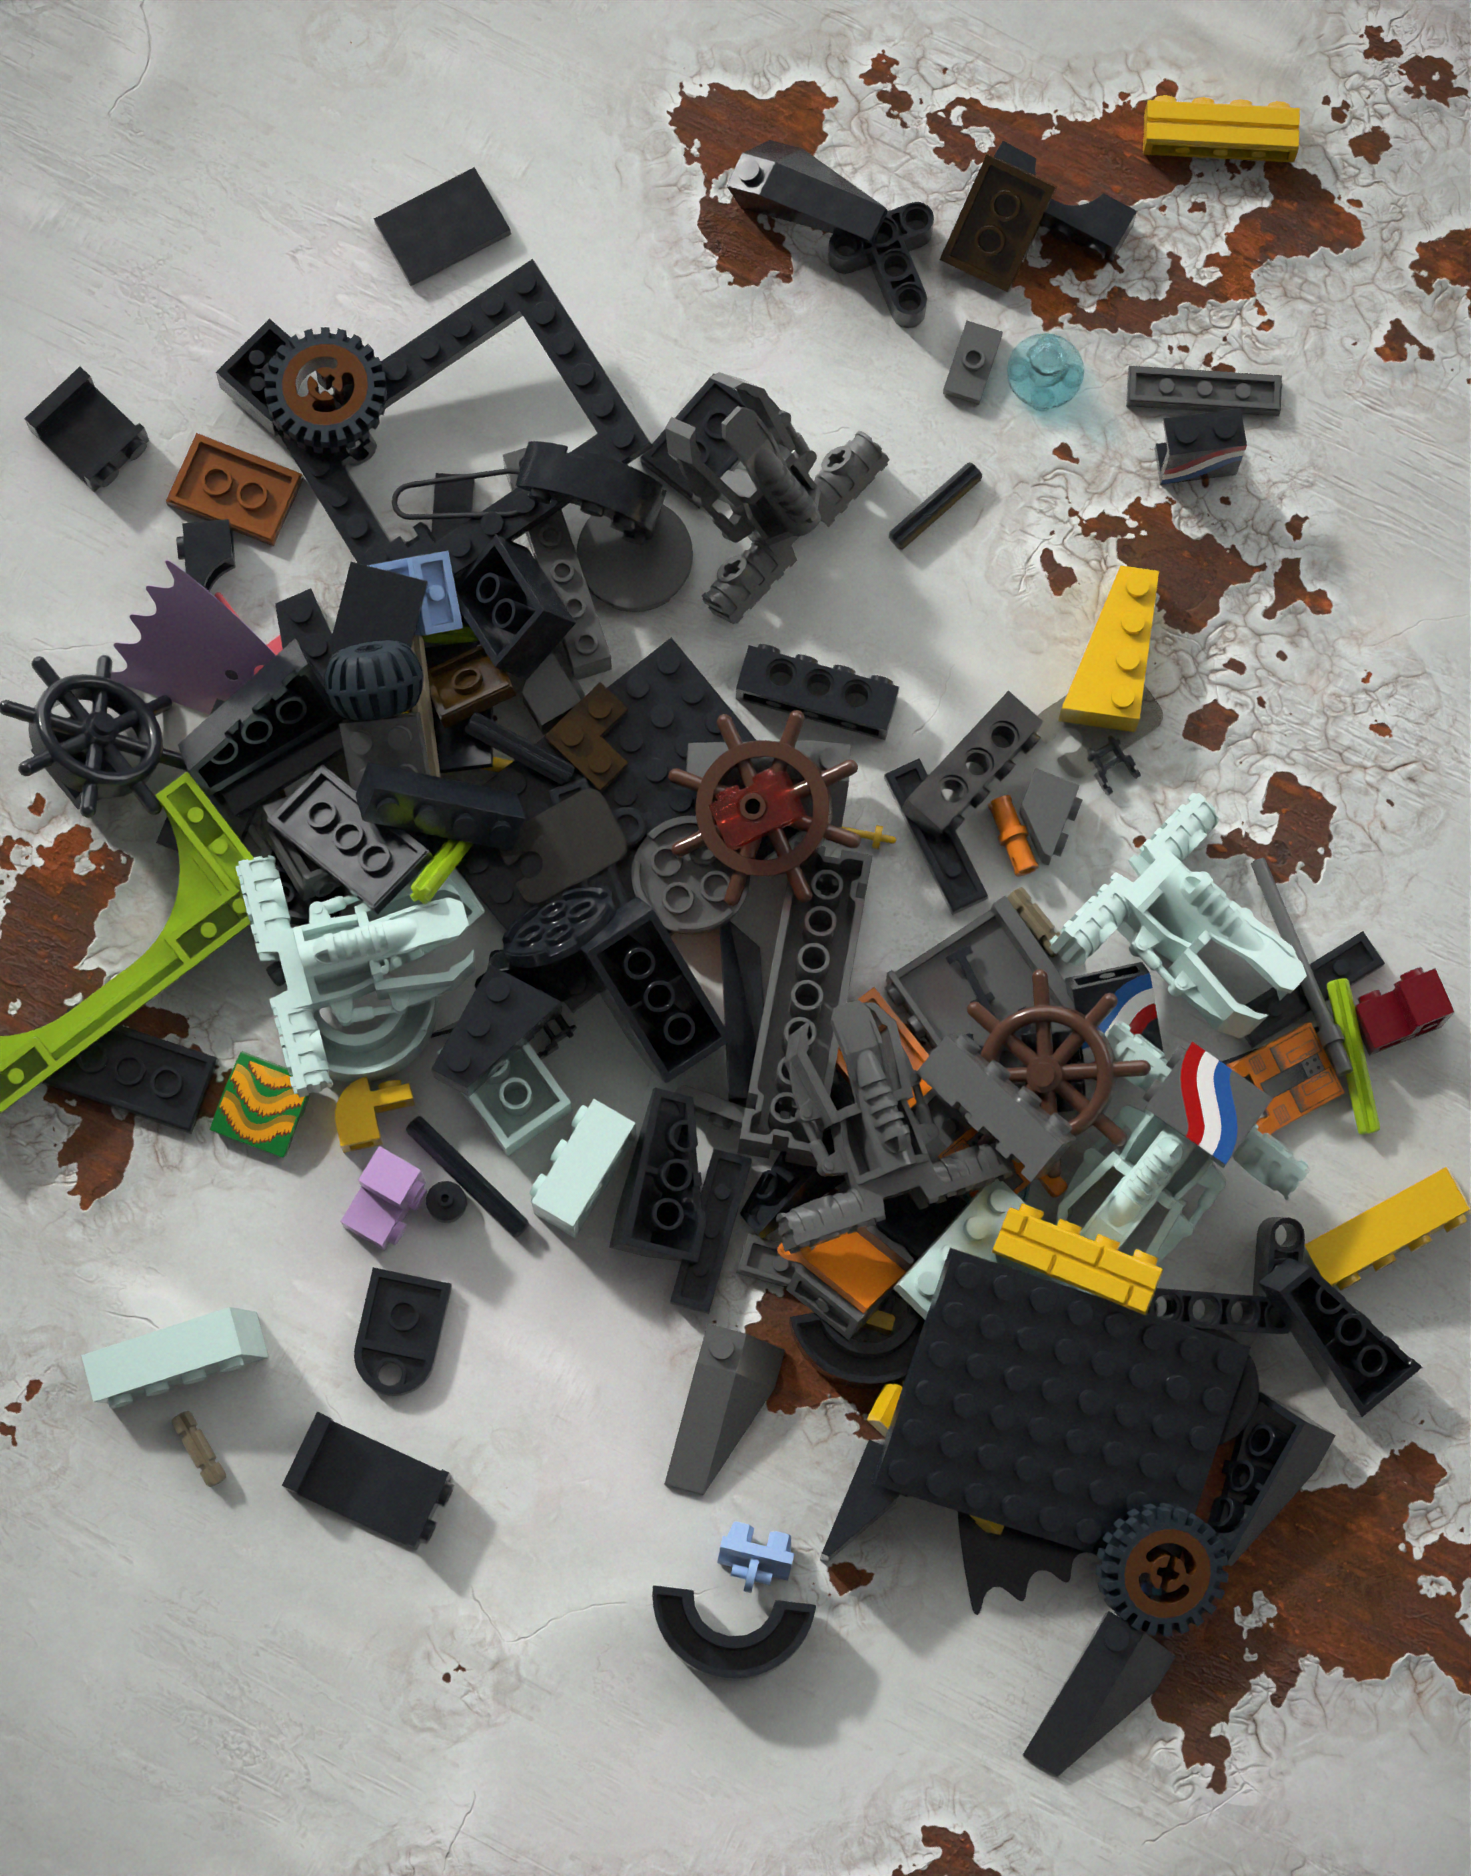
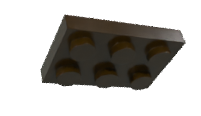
(998, 222)

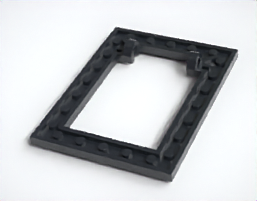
(516, 295)

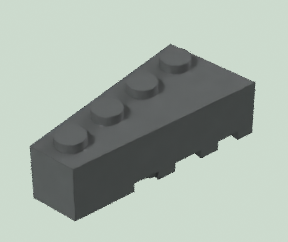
(997, 1105)

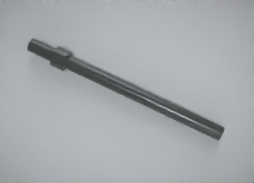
(1329, 1034)

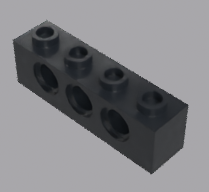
(832, 708)
(1006, 718)

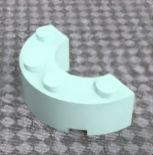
(382, 1050)

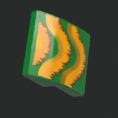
(259, 1106)

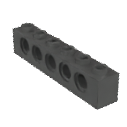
(558, 559)

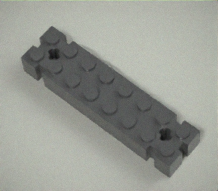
(805, 984)

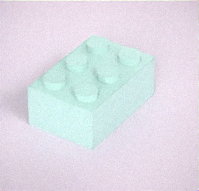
(519, 1100)
(582, 1167)

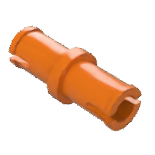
(1013, 835)

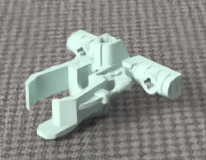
(1176, 917)
(339, 960)
(1165, 1164)

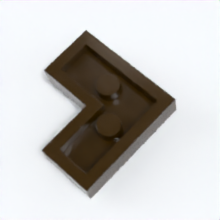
(581, 736)

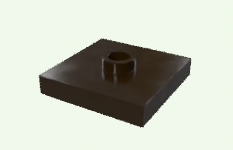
(467, 686)

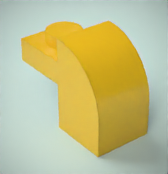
(358, 1107)

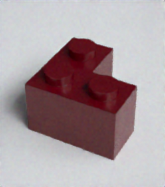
(1407, 1012)

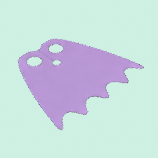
(190, 647)

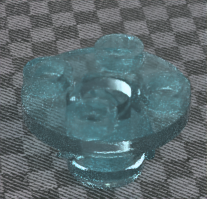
(1045, 371)

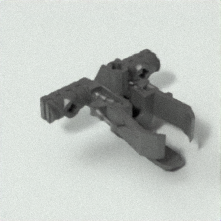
(772, 497)
(877, 1137)

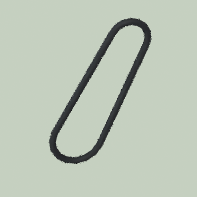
(446, 480)

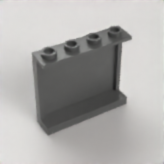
(1003, 963)

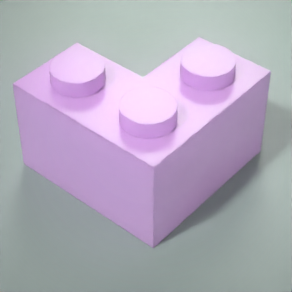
(385, 1197)

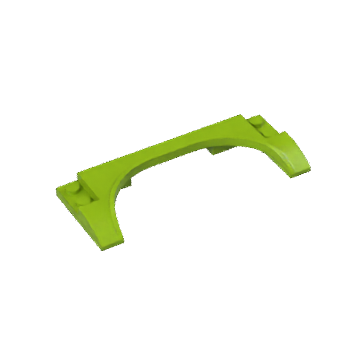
(203, 919)

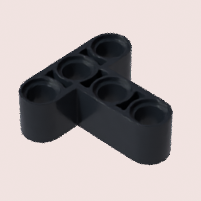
(889, 254)

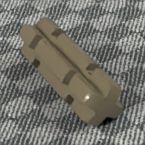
(1034, 918)
(198, 1448)

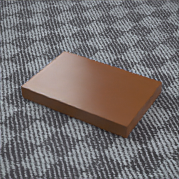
(235, 486)

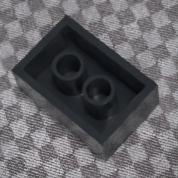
(512, 607)

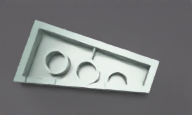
(174, 1355)

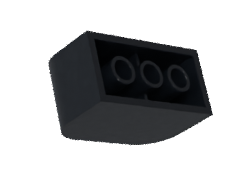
(652, 992)

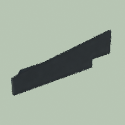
(741, 1007)

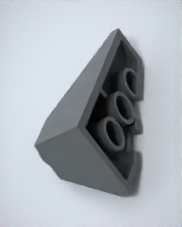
(824, 754)
(725, 1395)

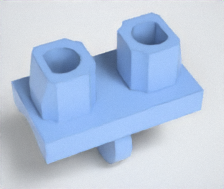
(756, 1561)

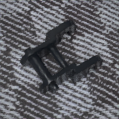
(1102, 770)
(566, 1031)

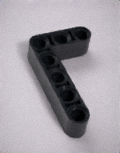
(1255, 1306)

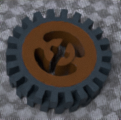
(314, 417)
(1189, 1585)

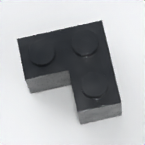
(245, 371)

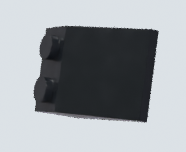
(861, 1505)

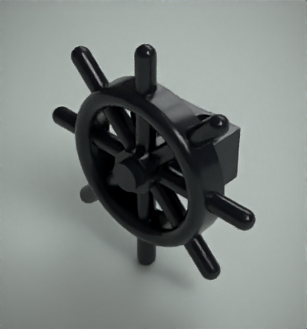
(86, 747)

